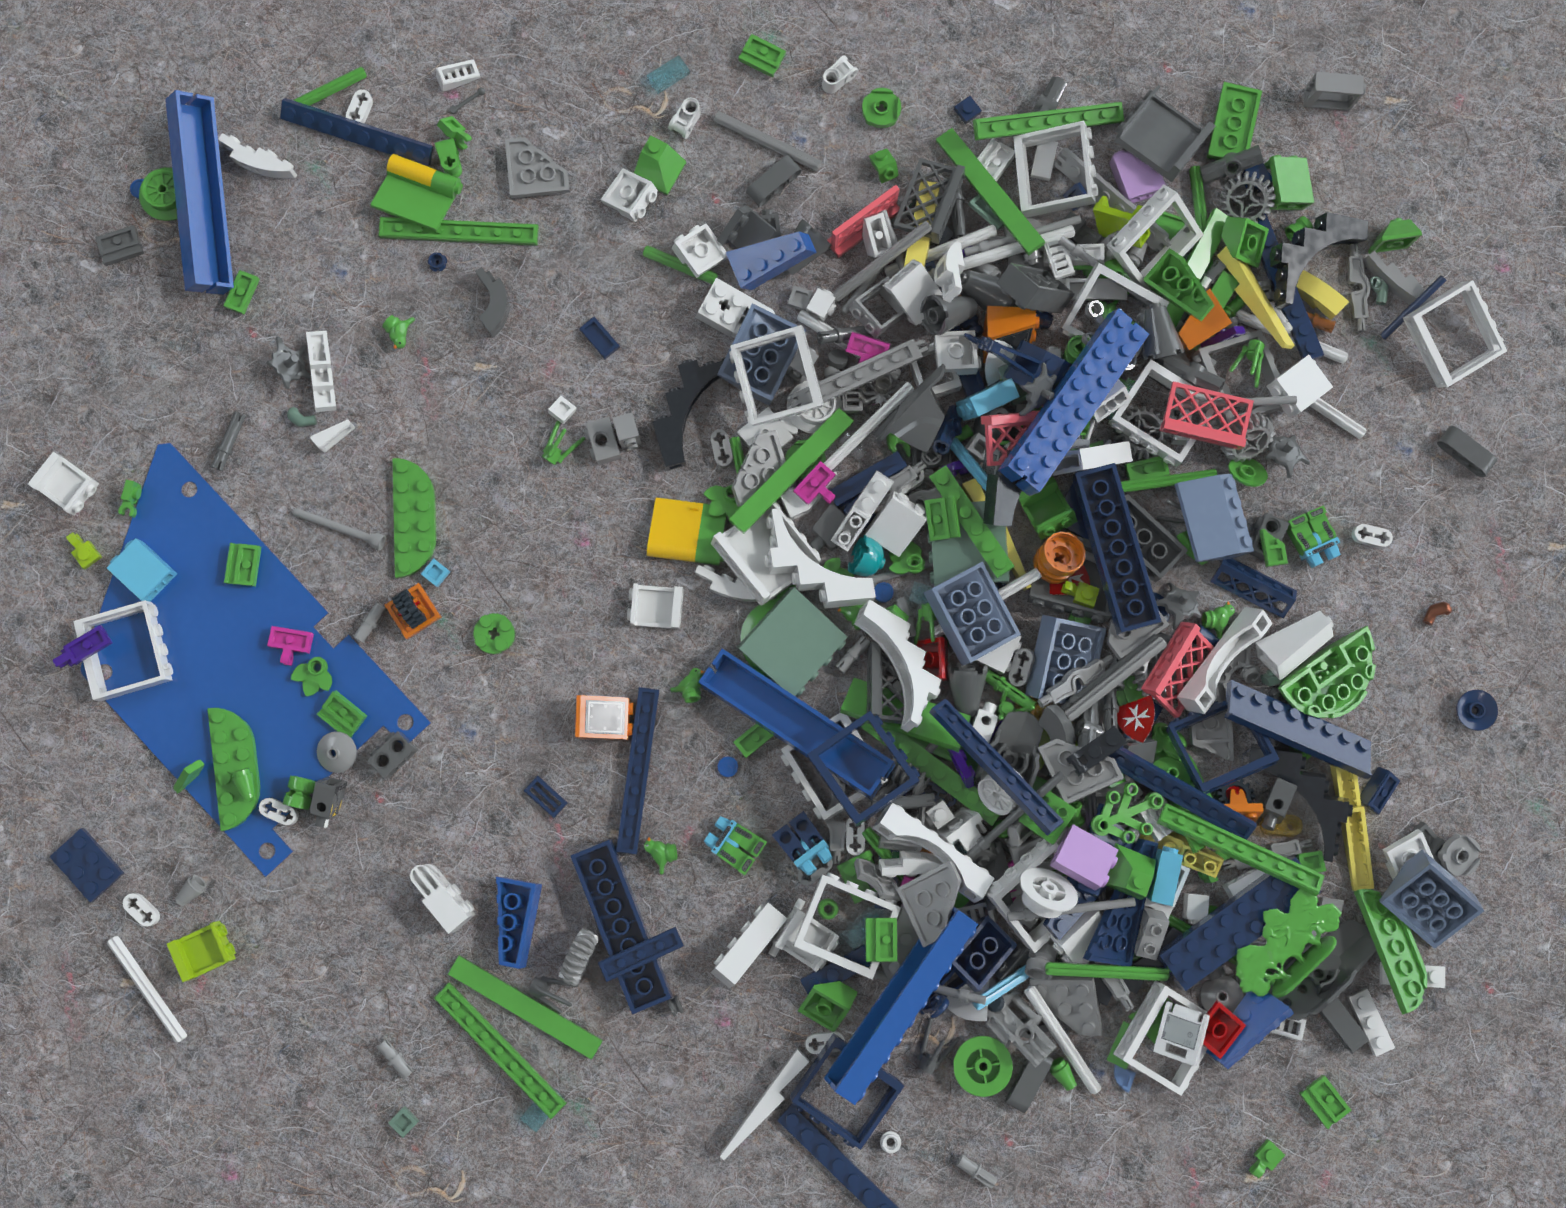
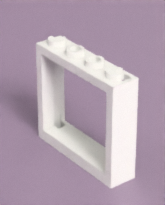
(1046, 136)
(1142, 220)
(1097, 269)
(1428, 349)
(741, 375)
(1138, 436)
(93, 666)
(808, 792)
(1011, 877)
(827, 955)
(1139, 1027)

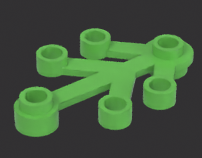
(1124, 814)

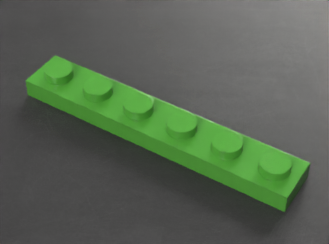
(973, 523)

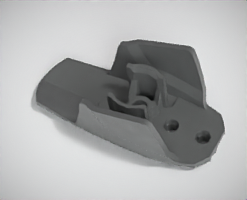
(1334, 973)

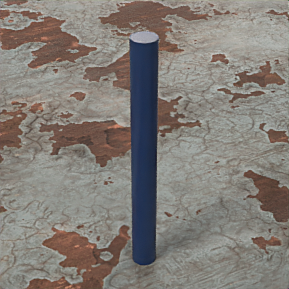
(1412, 307)

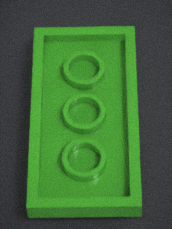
(1234, 120)

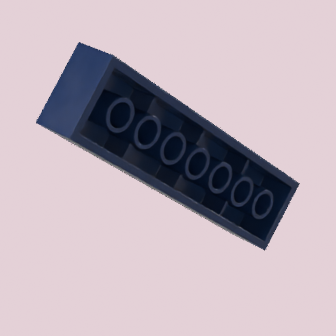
(1116, 548)
(620, 922)
(1225, 930)

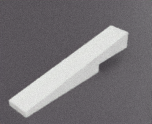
(768, 1102)

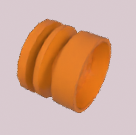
(1064, 549)

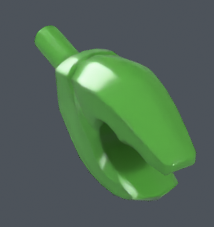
(892, 440)

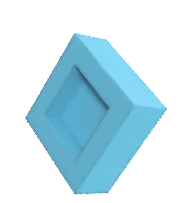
(435, 572)

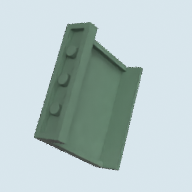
(959, 553)
(792, 642)

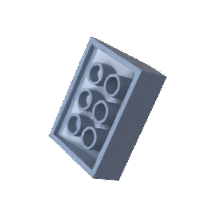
(766, 363)
(1214, 518)
(972, 614)
(1060, 648)
(1430, 900)

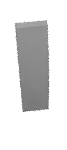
(1405, 288)

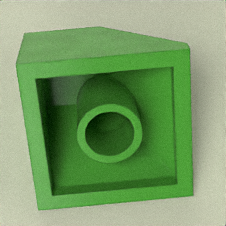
(659, 164)
(1396, 236)
(1244, 239)
(1131, 873)
(828, 1004)

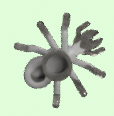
(881, 391)

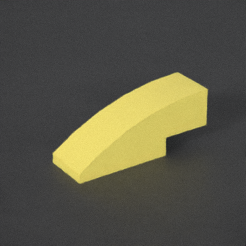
(1320, 295)

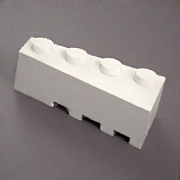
(749, 945)

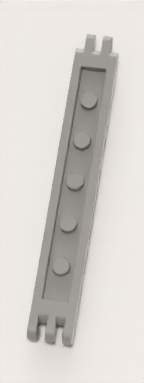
(1074, 169)
(863, 373)

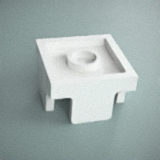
(962, 828)

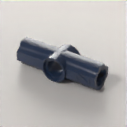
(948, 431)

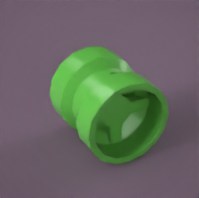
(1300, 223)

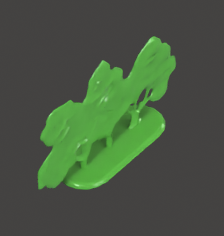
(1287, 938)

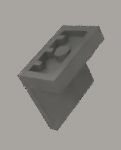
(746, 229)

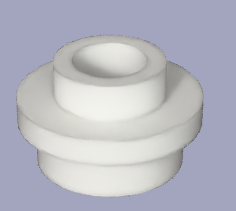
(890, 1148)

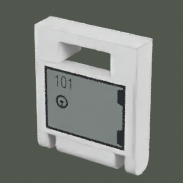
(1182, 1030)

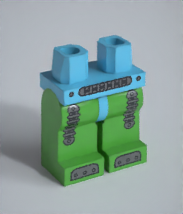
(1313, 534)
(729, 842)

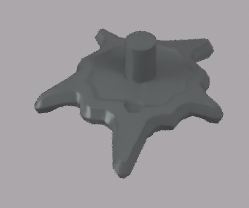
(288, 363)
(1038, 391)
(1286, 453)
(1180, 604)

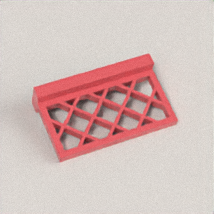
(851, 231)
(999, 421)
(1203, 433)
(1172, 660)

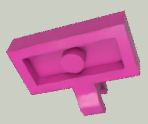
(865, 346)
(815, 484)
(290, 641)

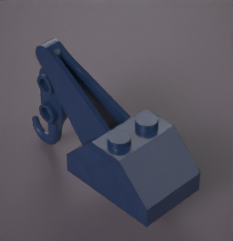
(1026, 360)
(976, 963)

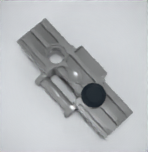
(1010, 1027)

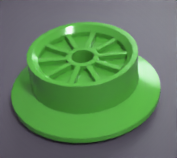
(158, 194)
(990, 1078)

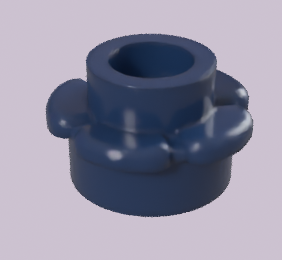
(437, 257)

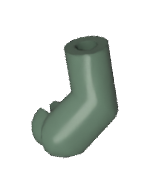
(1380, 288)
(300, 420)

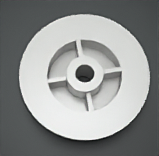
(813, 419)
(994, 796)
(1047, 892)

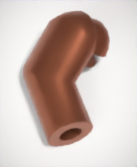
(1435, 610)

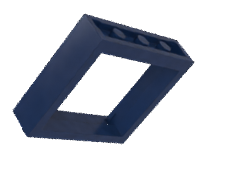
(898, 754)
(1270, 756)
(832, 1126)

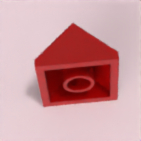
(935, 657)
(1221, 1029)

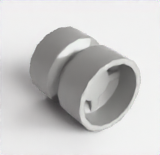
(1036, 963)

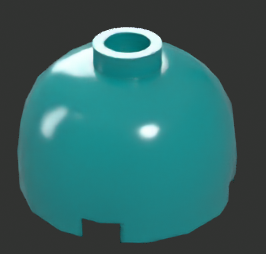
(867, 557)

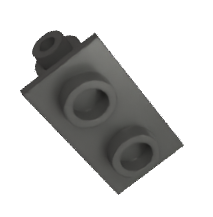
(1018, 957)

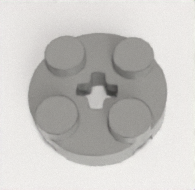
(1451, 850)

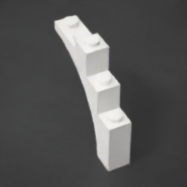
(808, 575)
(892, 636)

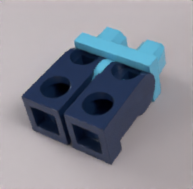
(805, 850)

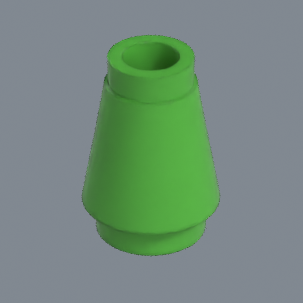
(244, 783)
(1062, 1072)

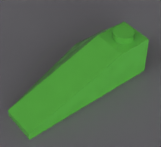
(1179, 285)

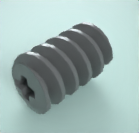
(898, 774)

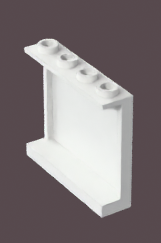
(747, 554)

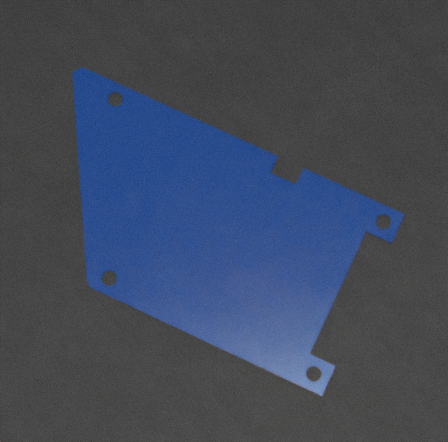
(222, 654)

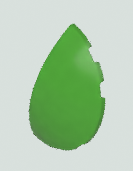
(1333, 678)

